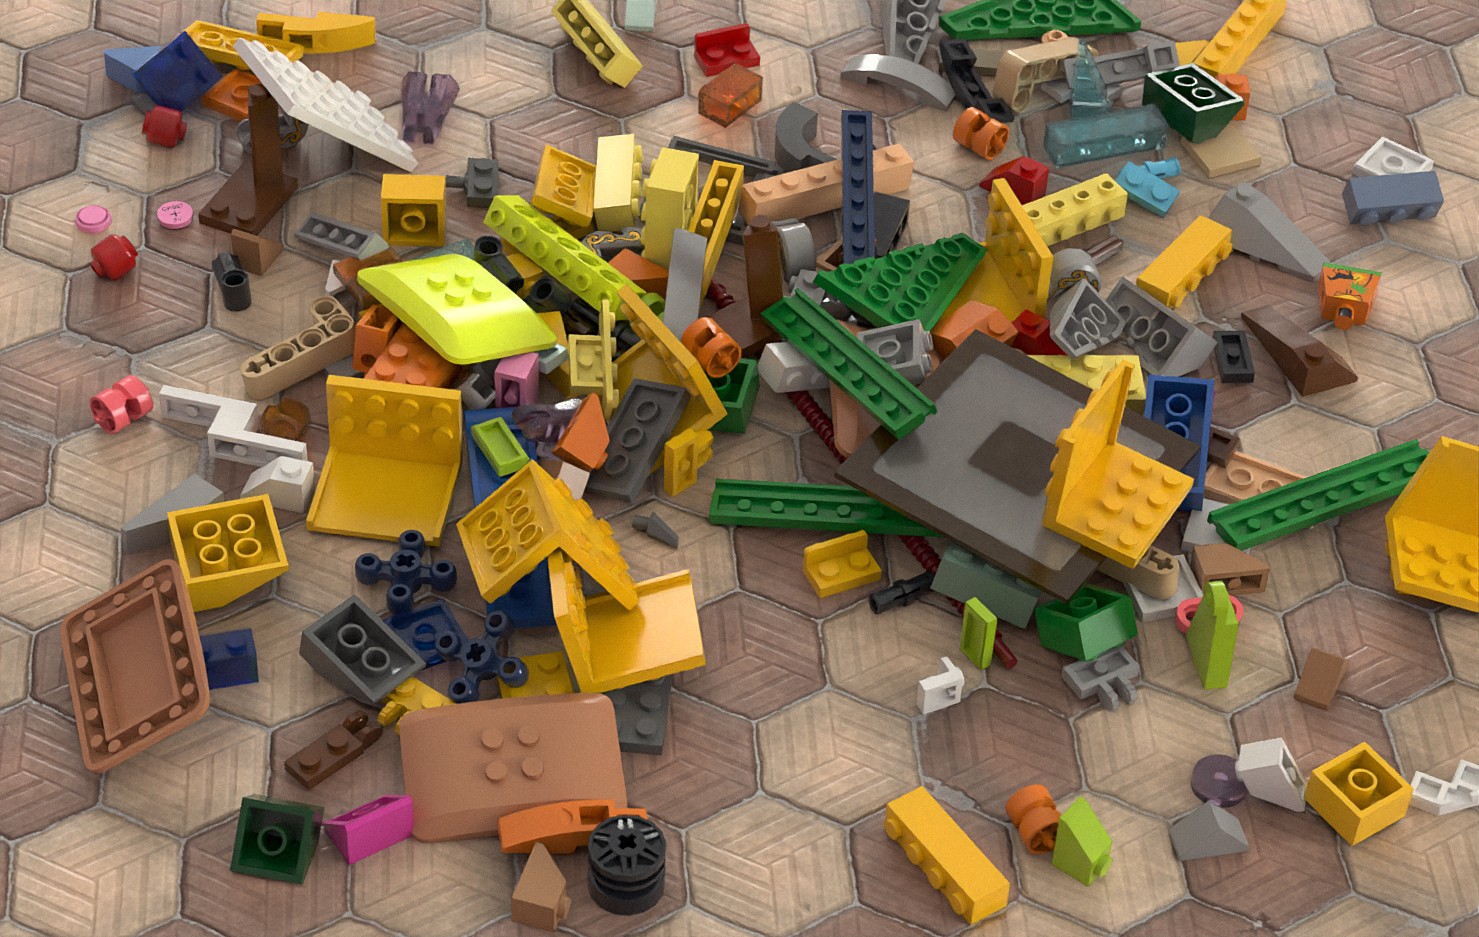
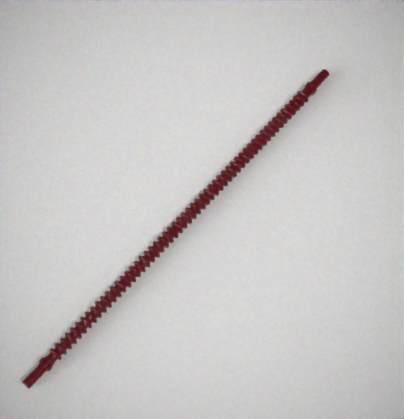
(824, 428)

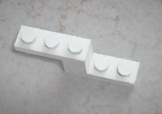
(231, 426)

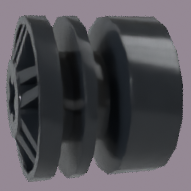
(626, 865)

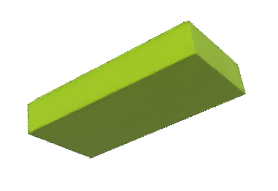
(499, 446)
(978, 633)

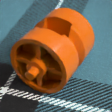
(980, 133)
(711, 347)
(1035, 816)

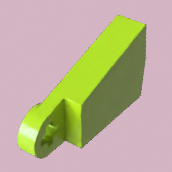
(1213, 636)

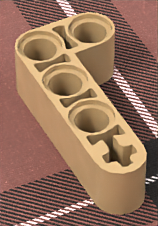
(1030, 65)
(303, 353)
(1154, 573)

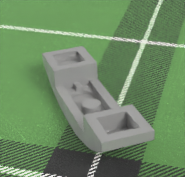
(1130, 64)
(902, 73)

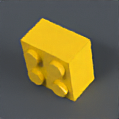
(413, 210)
(1358, 793)

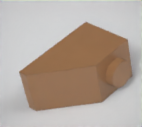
(1233, 567)
(540, 892)

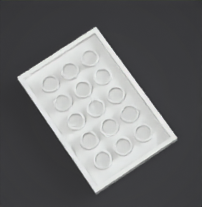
(325, 104)

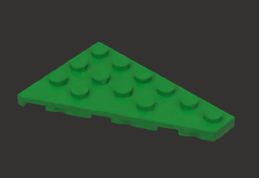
(1036, 17)
(905, 282)

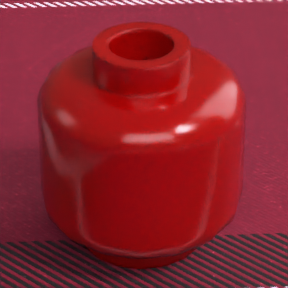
(164, 126)
(113, 257)

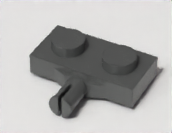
(479, 181)

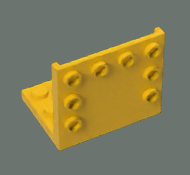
(1017, 263)
(664, 360)
(388, 460)
(1106, 490)
(530, 520)
(1437, 527)
(621, 646)

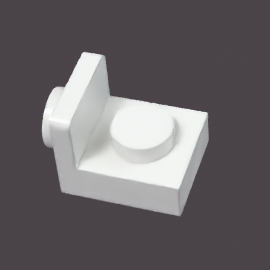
(940, 690)

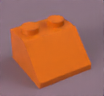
(958, 325)

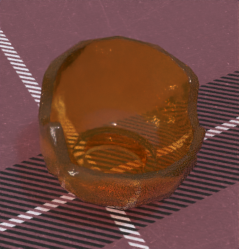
(286, 419)

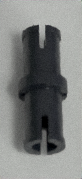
(901, 592)

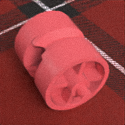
(118, 406)

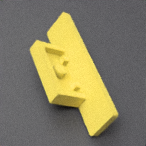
(592, 364)

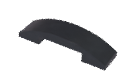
(966, 83)

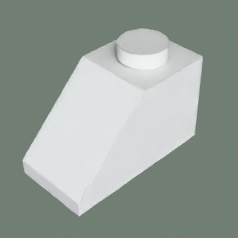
(286, 482)
(1272, 773)

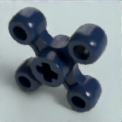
(405, 572)
(482, 658)

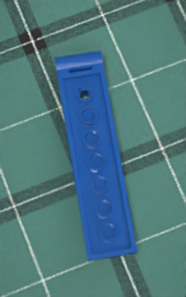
(530, 598)

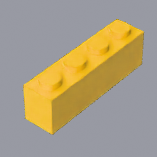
(1186, 262)
(946, 855)

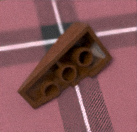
(1300, 356)

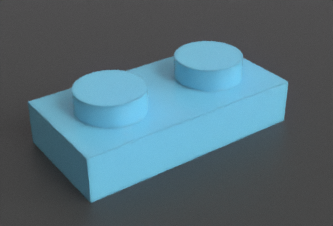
(1147, 189)

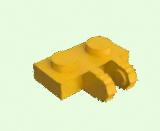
(683, 458)
(409, 697)

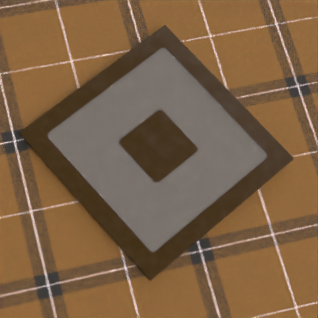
(987, 459)

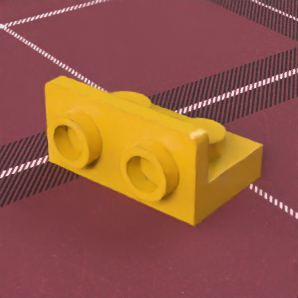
(840, 564)

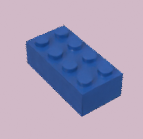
(1186, 409)

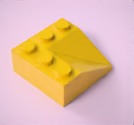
(226, 549)

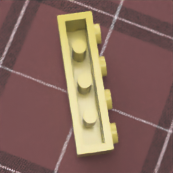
(597, 41)
(617, 182)
(1077, 209)

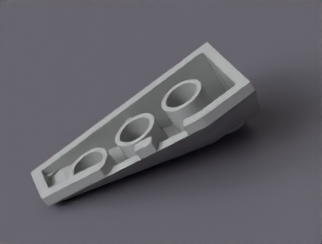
(908, 26)
(1267, 232)
(1083, 320)
(1158, 334)

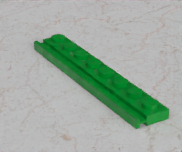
(849, 364)
(1318, 497)
(806, 508)

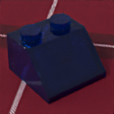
(177, 73)
(230, 657)

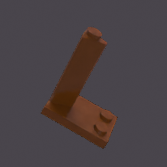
(254, 189)
(764, 282)

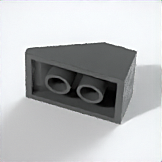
(359, 651)

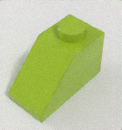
(1082, 844)

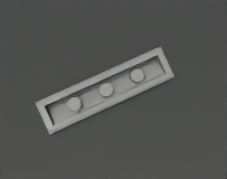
(340, 237)
(684, 281)

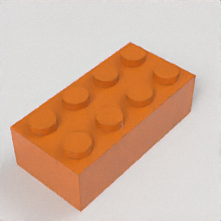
(413, 362)

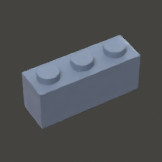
(1392, 197)

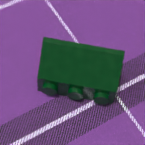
(1191, 101)

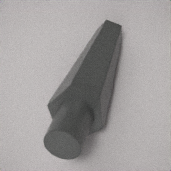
(142, 102)
(656, 529)

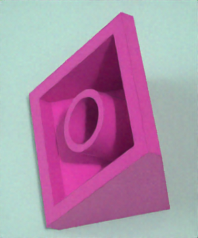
(372, 826)

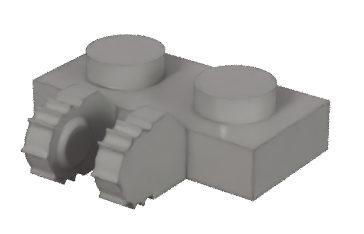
(1099, 675)

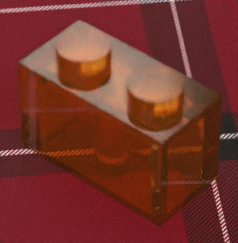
(730, 95)

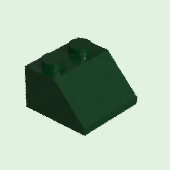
(276, 838)

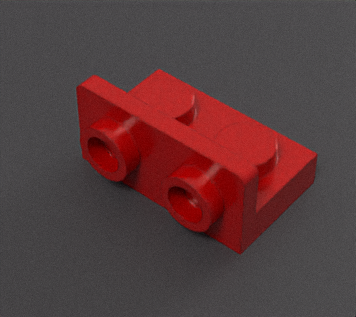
(723, 47)

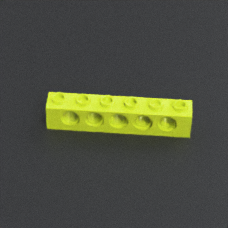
(558, 252)

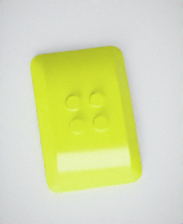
(458, 308)

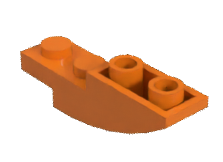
(557, 825)

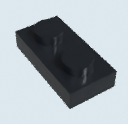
(1233, 357)

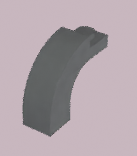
(793, 133)

